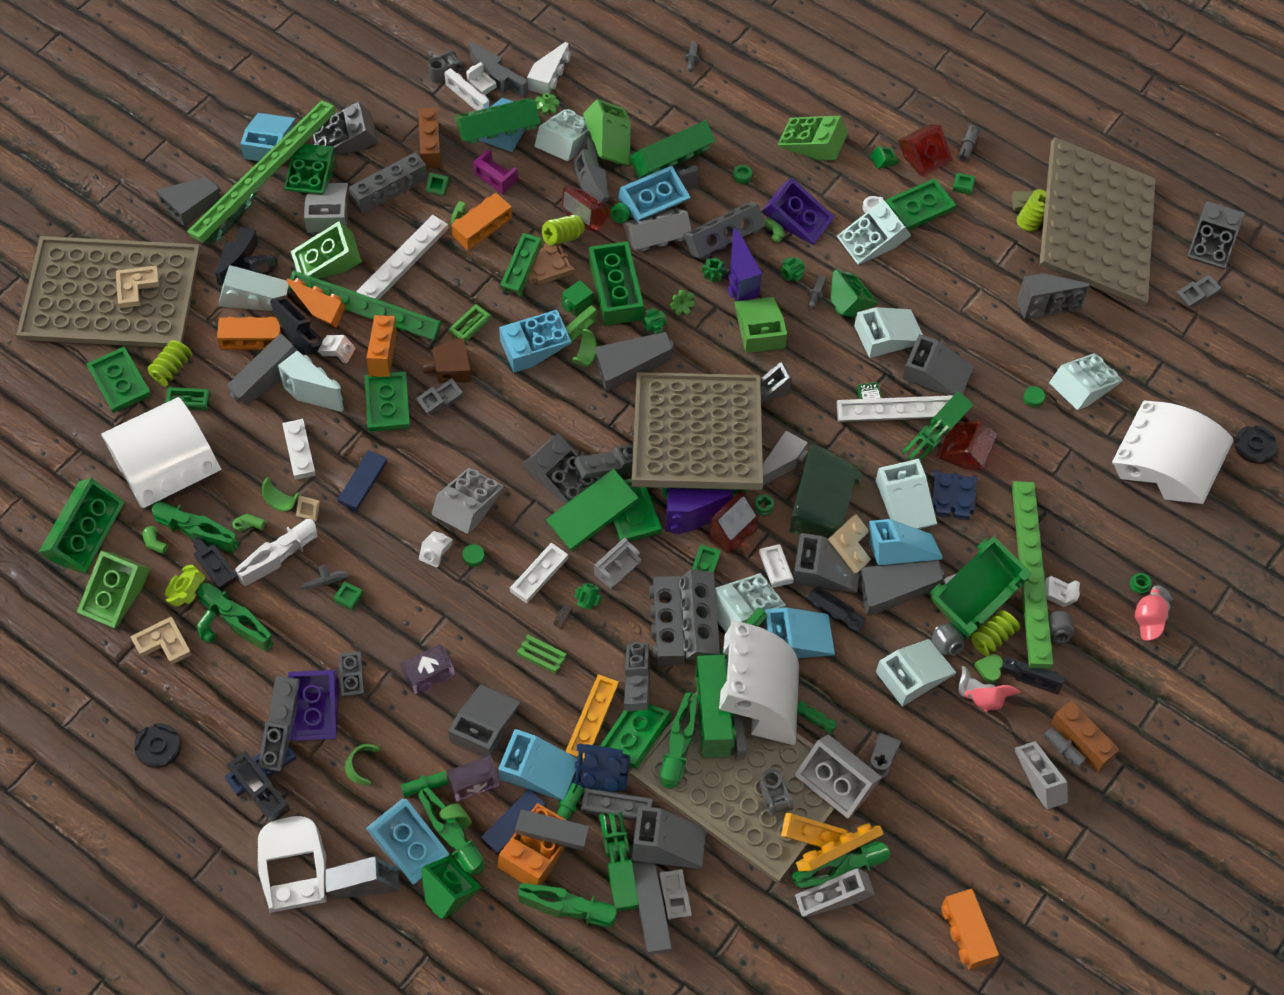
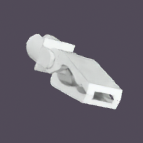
(271, 555)

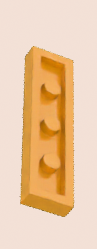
(593, 714)
(834, 850)

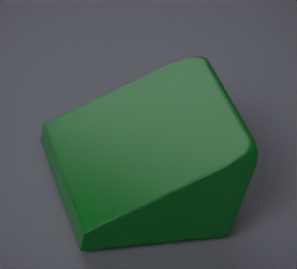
(883, 157)
(437, 184)

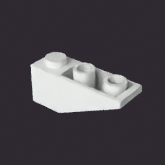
(545, 71)

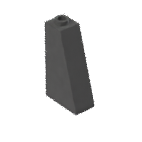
(623, 359)
(261, 372)
(897, 583)

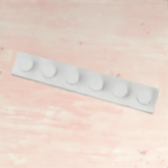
(403, 258)
(890, 408)

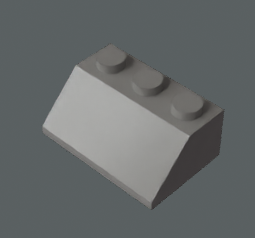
(657, 229)
(837, 775)

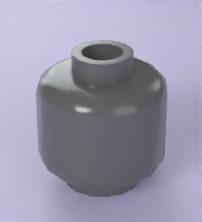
(1061, 627)
(948, 639)

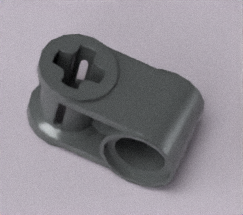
(439, 65)
(884, 754)
(775, 796)

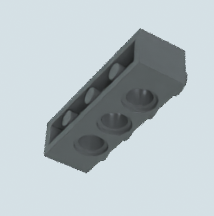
(388, 183)
(697, 238)
(699, 614)
(667, 653)

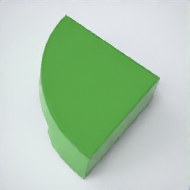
(459, 211)

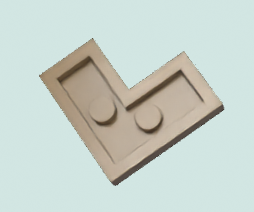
(131, 280)
(846, 543)
(164, 636)

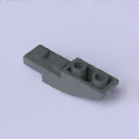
(501, 75)
(589, 174)
(600, 464)
(637, 677)
(279, 724)

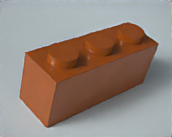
(429, 137)
(1085, 736)

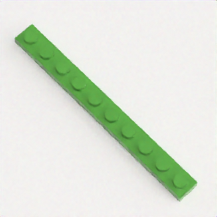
(261, 171)
(1034, 588)

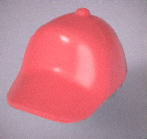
(1153, 612)
(984, 696)

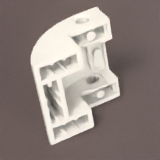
(1173, 449)
(161, 452)
(761, 681)

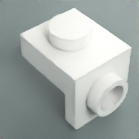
(480, 80)
(337, 346)
(434, 547)
(1061, 592)

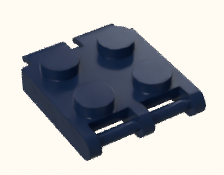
(954, 494)
(602, 768)

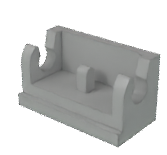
(617, 563)

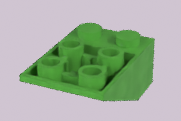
(609, 131)
(814, 136)
(761, 324)

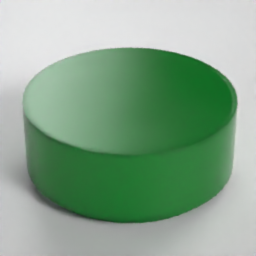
(742, 174)
(620, 213)
(1034, 396)
(473, 555)

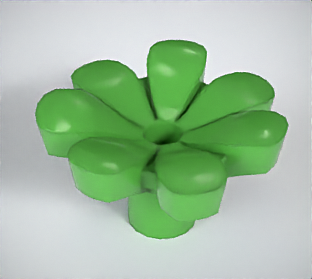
(547, 103)
(682, 302)

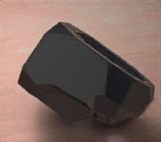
(260, 263)

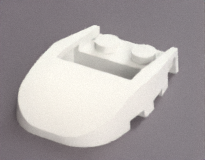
(286, 839)

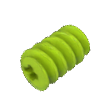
(1033, 212)
(562, 229)
(169, 361)
(994, 632)

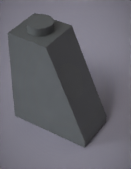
(189, 199)
(362, 878)

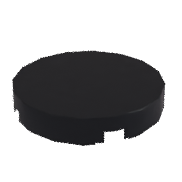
(1255, 444)
(157, 745)

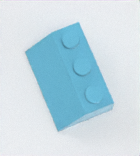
(653, 193)

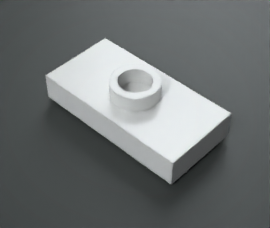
(776, 566)

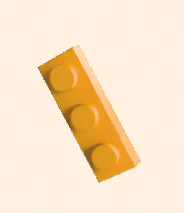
(810, 831)

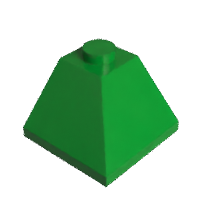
(850, 294)
(447, 886)

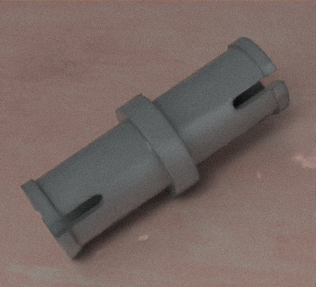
(968, 143)
(1064, 747)

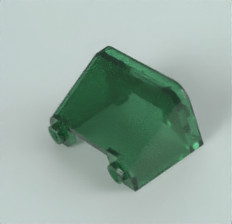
(823, 493)

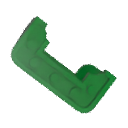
(980, 587)

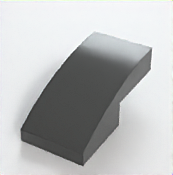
(1200, 291)
(442, 397)
(674, 894)

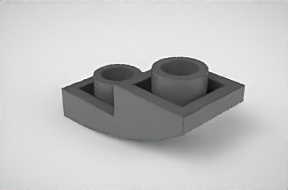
(351, 674)

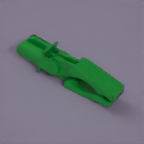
(943, 421)
(195, 526)
(233, 613)
(675, 763)
(466, 852)
(865, 857)
(619, 872)
(567, 904)

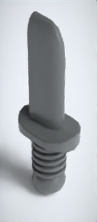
(692, 57)
(816, 293)

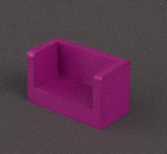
(493, 173)

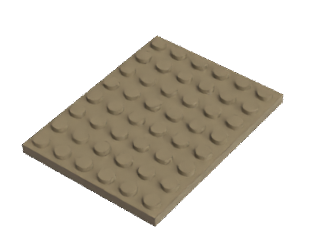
(1098, 222)
(76, 292)
(697, 431)
(727, 796)

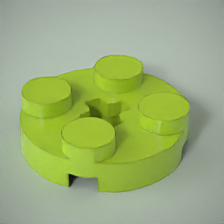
(183, 588)

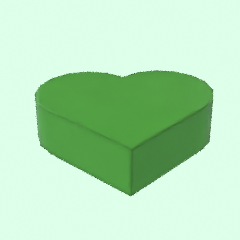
(989, 668)

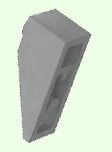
(784, 457)
(1043, 775)
(835, 893)

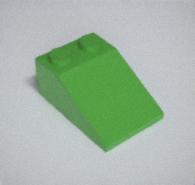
(327, 253)
(112, 588)

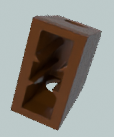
(449, 362)

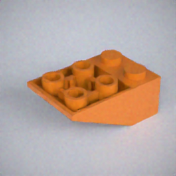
(530, 858)

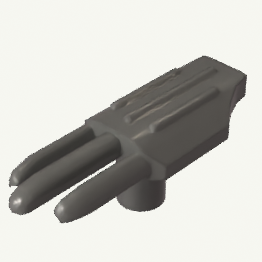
(325, 578)

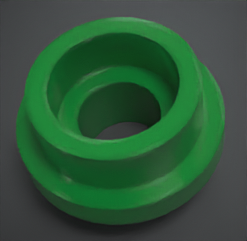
(1144, 580)

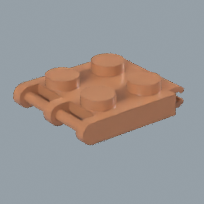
(550, 265)

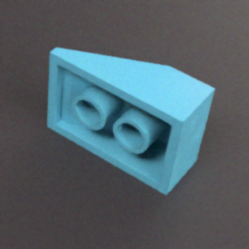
(406, 839)

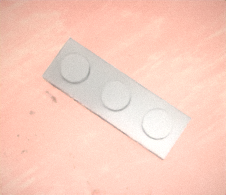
(465, 90)
(298, 449)
(539, 573)

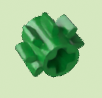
(792, 269)
(713, 270)
(654, 321)
(588, 596)

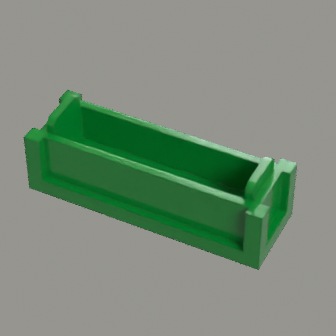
(521, 264)

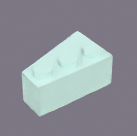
(250, 289)

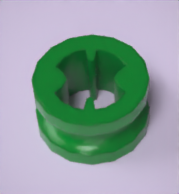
(769, 505)

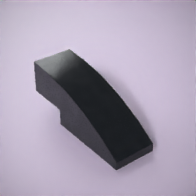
(236, 251)
(296, 325)
(258, 787)

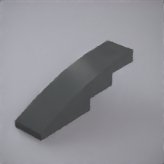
(651, 908)

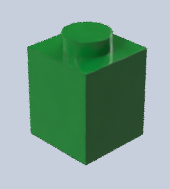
(577, 298)

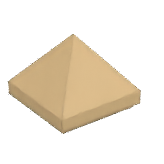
(308, 508)

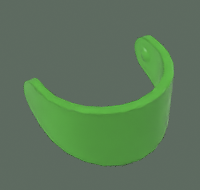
(587, 349)
(276, 498)
(352, 775)
(456, 811)

